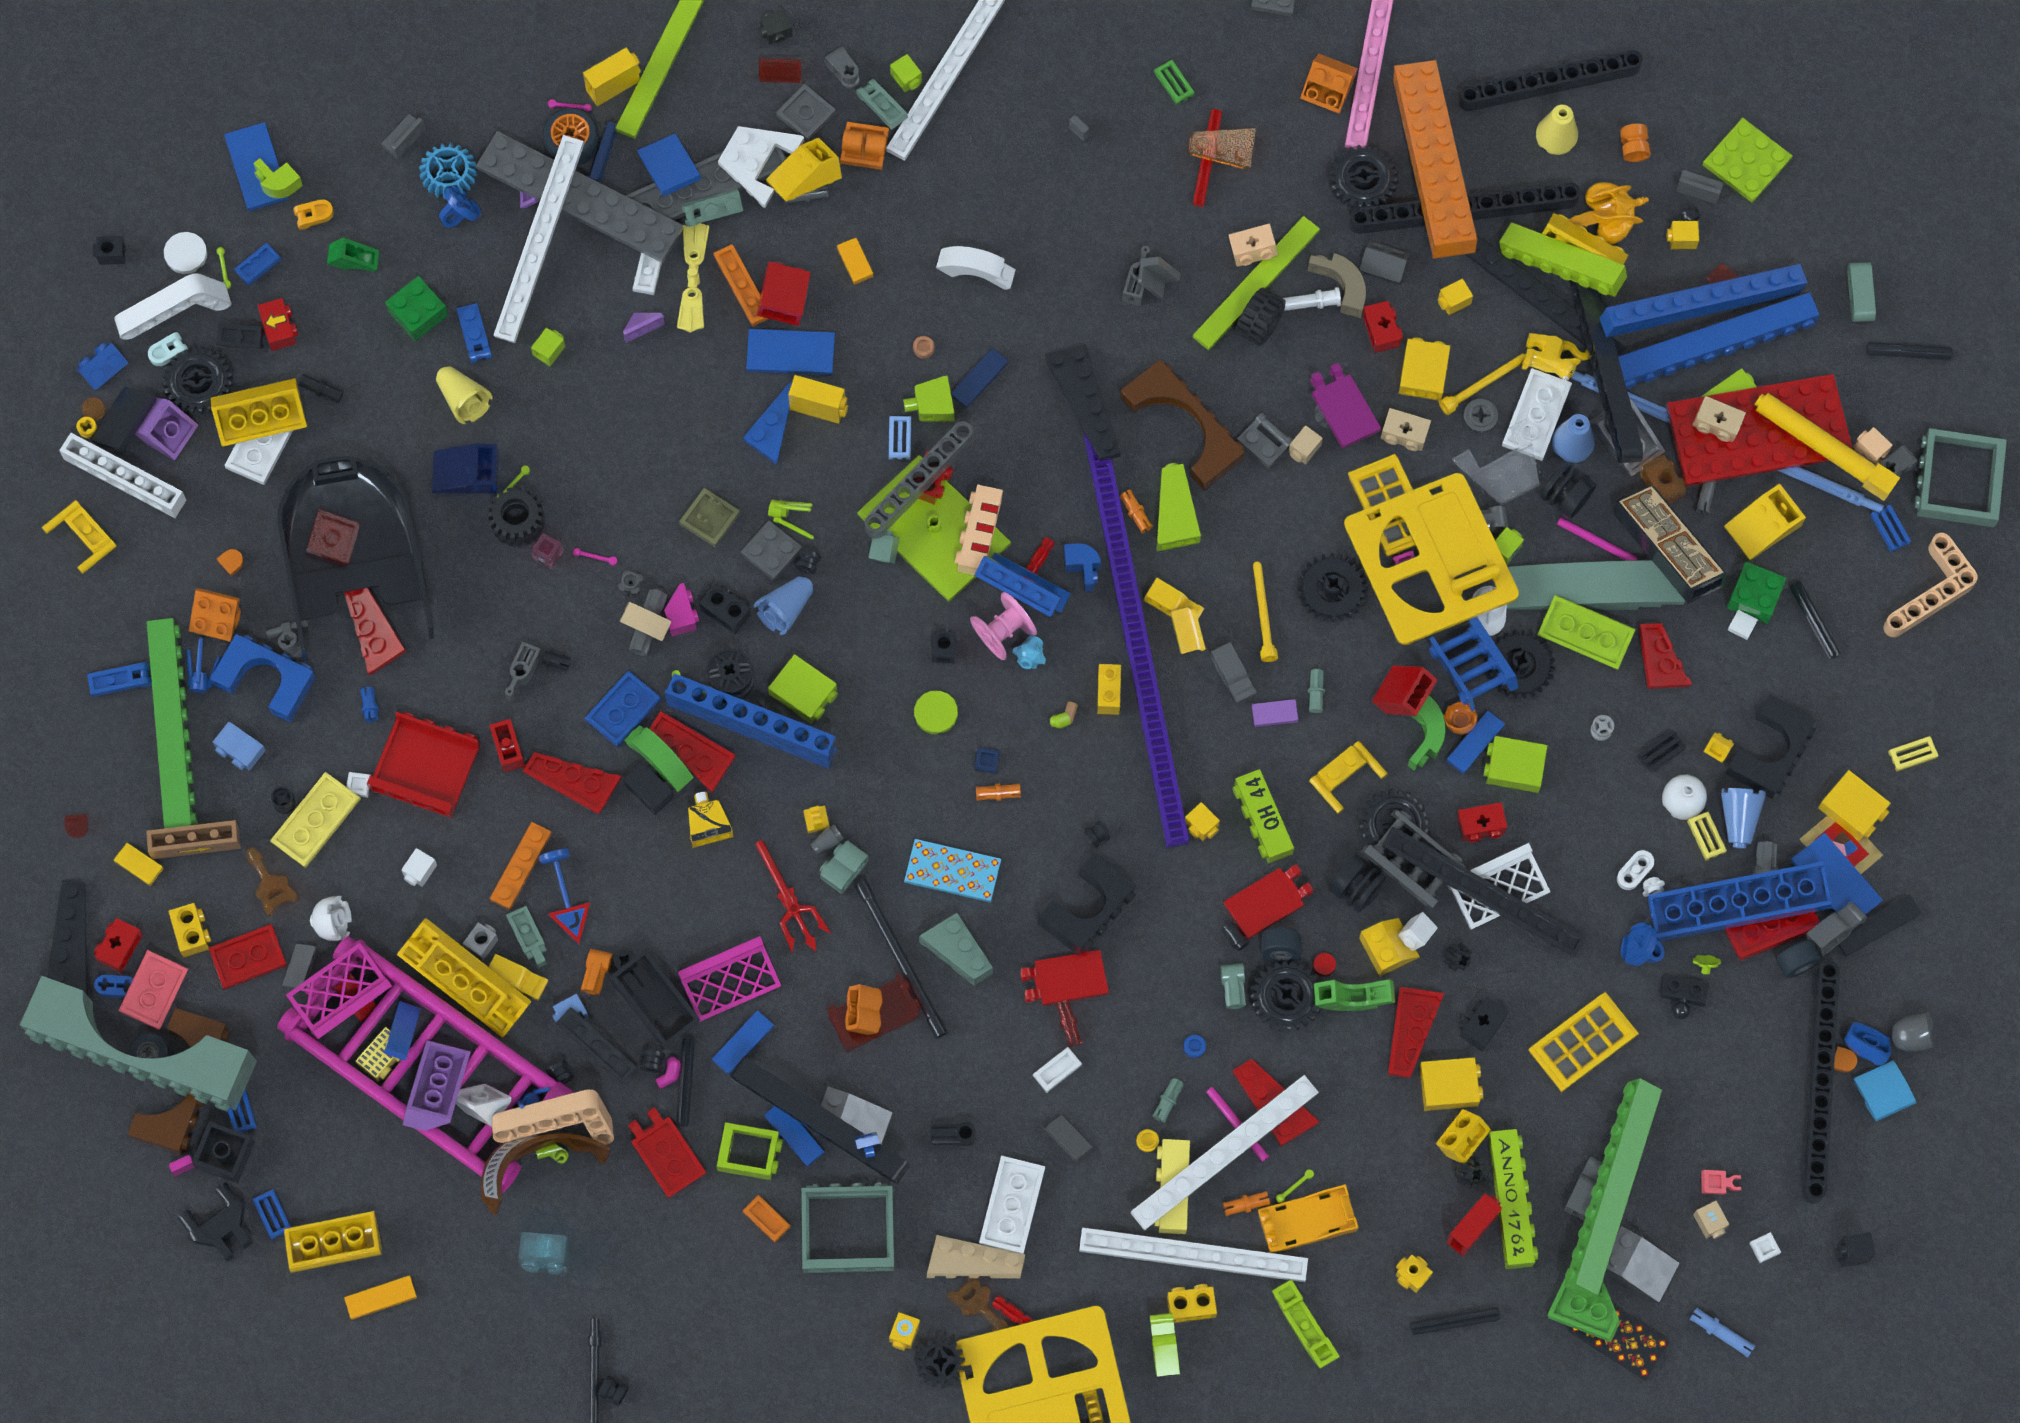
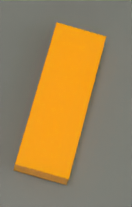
(380, 1297)

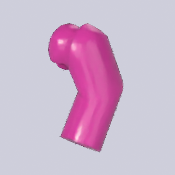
(672, 1073)

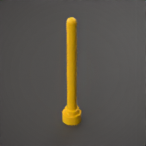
(1449, 404)
(1268, 652)

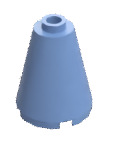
(1574, 439)
(784, 604)
(1741, 814)

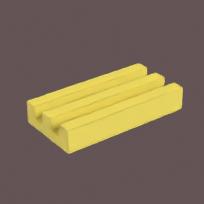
(1896, 760)
(1714, 853)

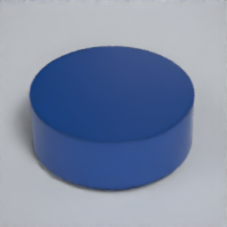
(1194, 1046)

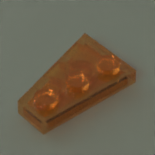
(1224, 146)

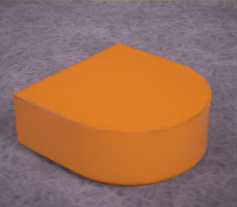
(231, 561)
(1844, 1060)

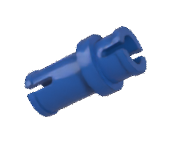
(370, 708)

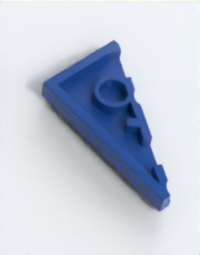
(768, 431)

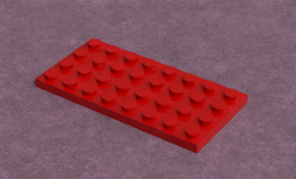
(1759, 442)

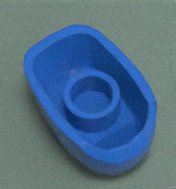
(1868, 1043)

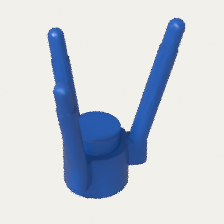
(198, 681)
(531, 1097)

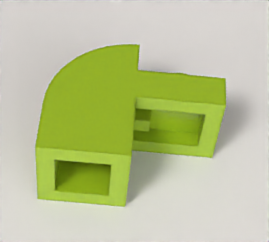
(277, 184)

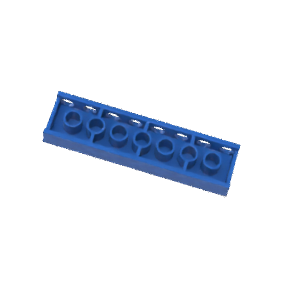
(750, 722)
(1740, 901)

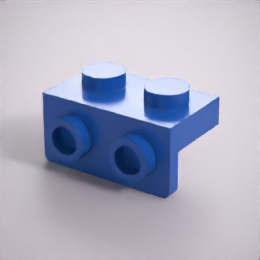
(101, 365)

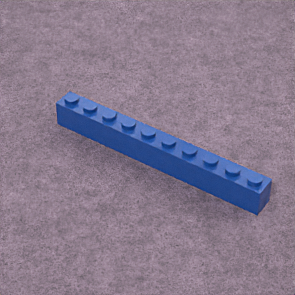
(1703, 300)
(1718, 340)

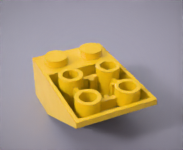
(805, 170)
(1765, 522)

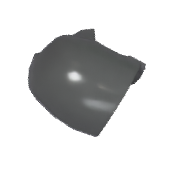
(1913, 1032)

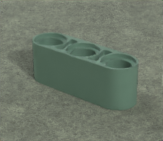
(1861, 292)

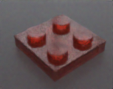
(332, 537)

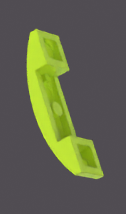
(1304, 1324)

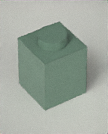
(884, 548)

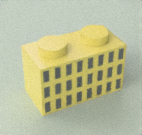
(374, 1060)

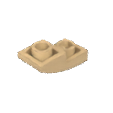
(645, 621)

